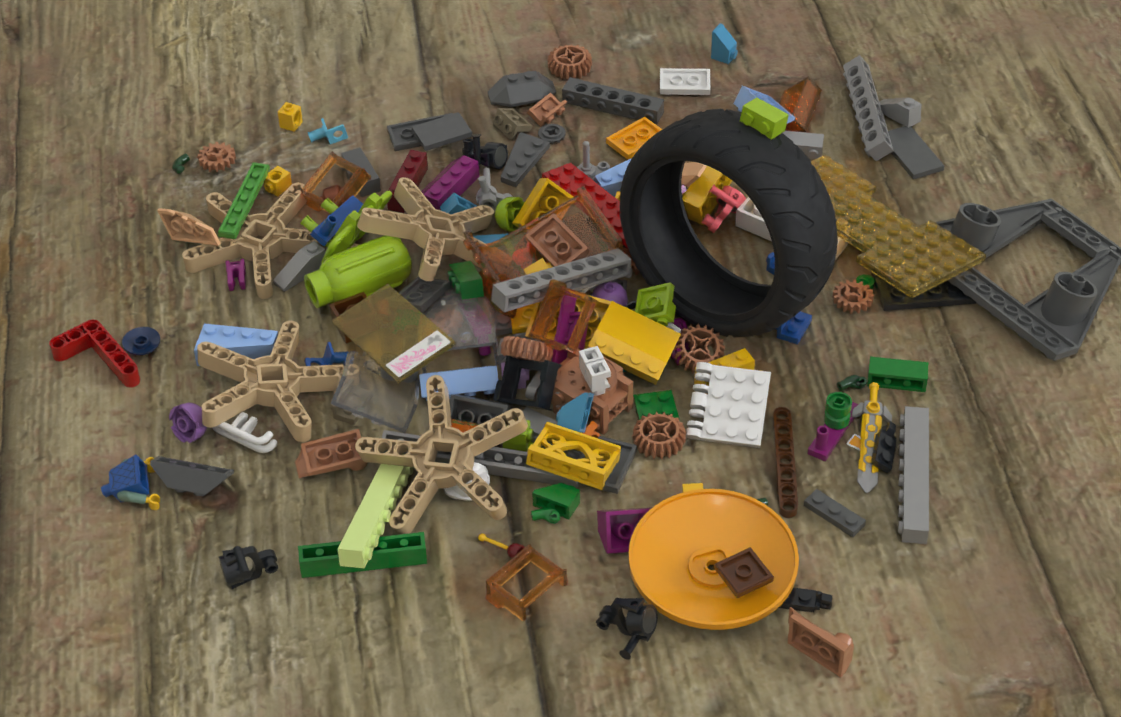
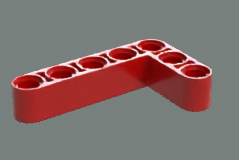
(96, 336)

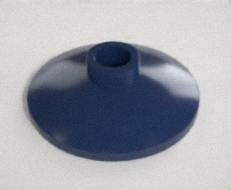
(141, 341)

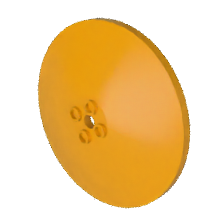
(700, 529)

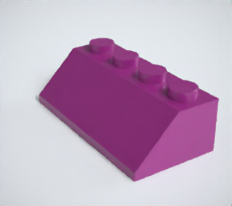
(452, 179)

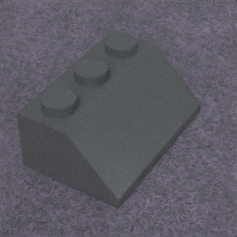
(475, 409)

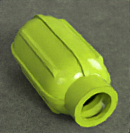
(359, 270)

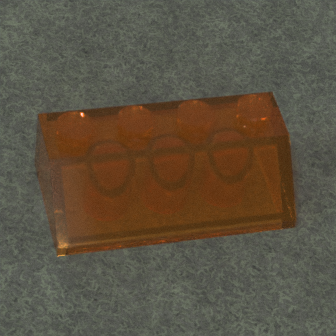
(801, 103)

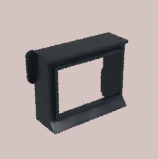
(507, 387)

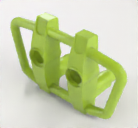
(348, 231)

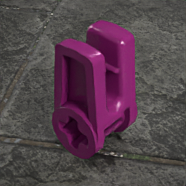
(236, 269)

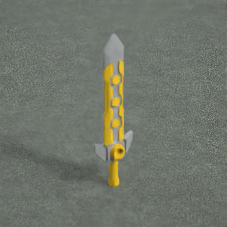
(872, 417)

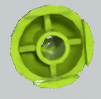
(507, 211)

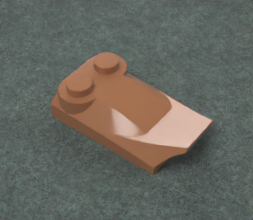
(556, 242)
(330, 454)
(822, 646)

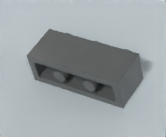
(358, 158)

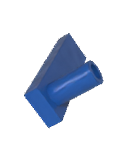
(327, 229)

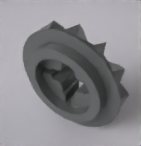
(547, 133)

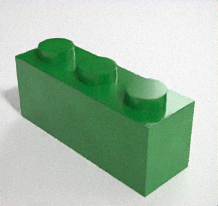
(465, 280)
(898, 374)

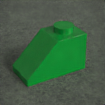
(560, 497)

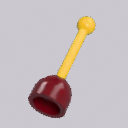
(512, 550)

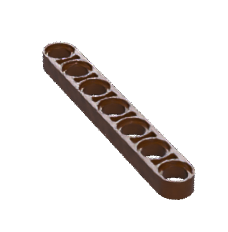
(788, 453)

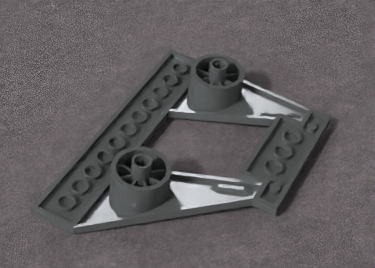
(1063, 313)

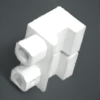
(594, 369)

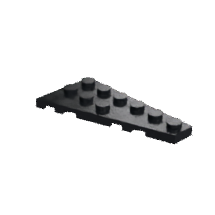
(940, 295)

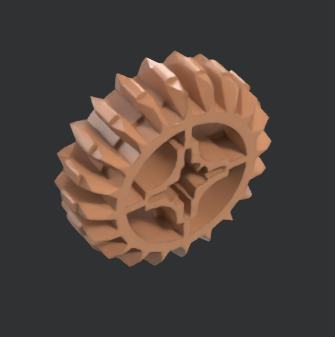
(569, 61)
(698, 339)
(525, 349)
(658, 441)

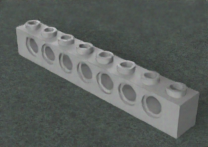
(867, 108)
(576, 274)

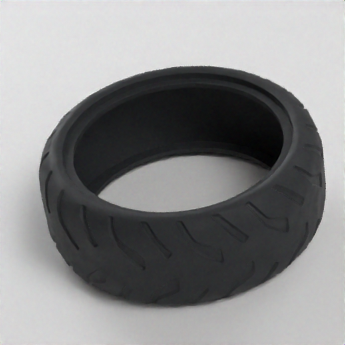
(782, 189)

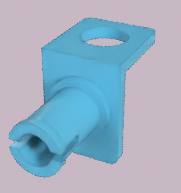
(328, 133)

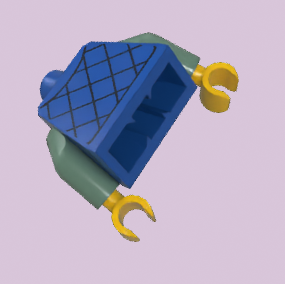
(130, 482)

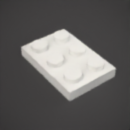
(684, 81)

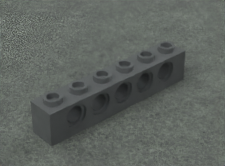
(612, 100)

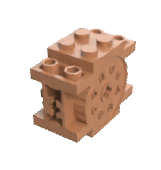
(605, 407)

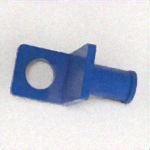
(329, 357)

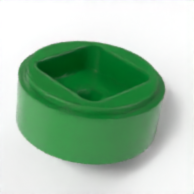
(867, 280)

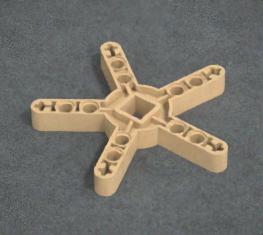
(428, 227)
(246, 245)
(266, 381)
(443, 475)

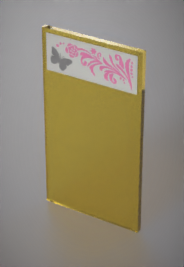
(393, 333)

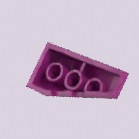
(617, 527)

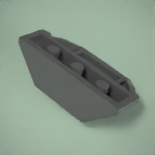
(521, 89)
(189, 476)

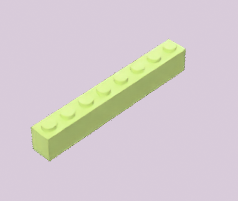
(373, 515)

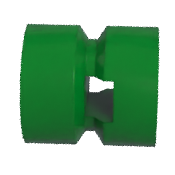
(837, 410)

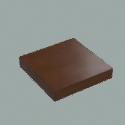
(743, 572)

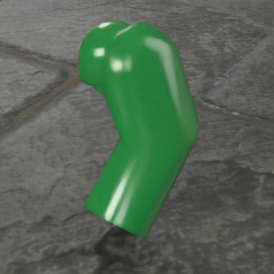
(547, 514)

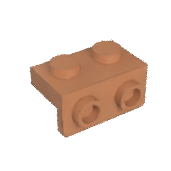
(546, 109)

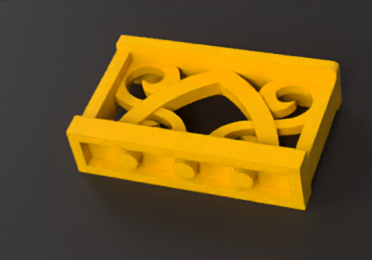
(579, 470)

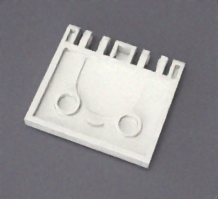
(732, 407)

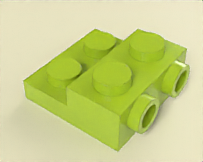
(657, 303)

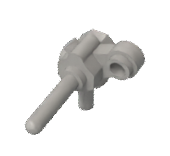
(589, 169)
(488, 194)

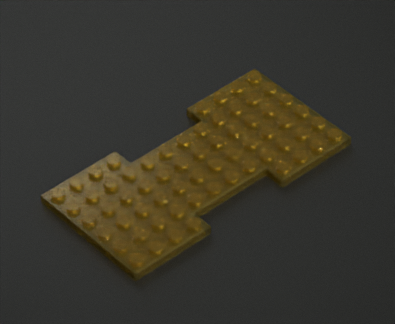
(892, 246)

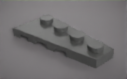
(523, 158)

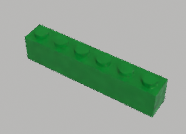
(390, 553)

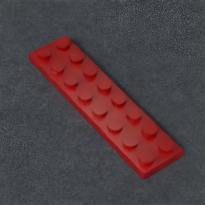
(572, 178)

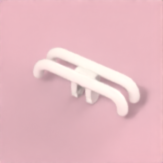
(241, 433)

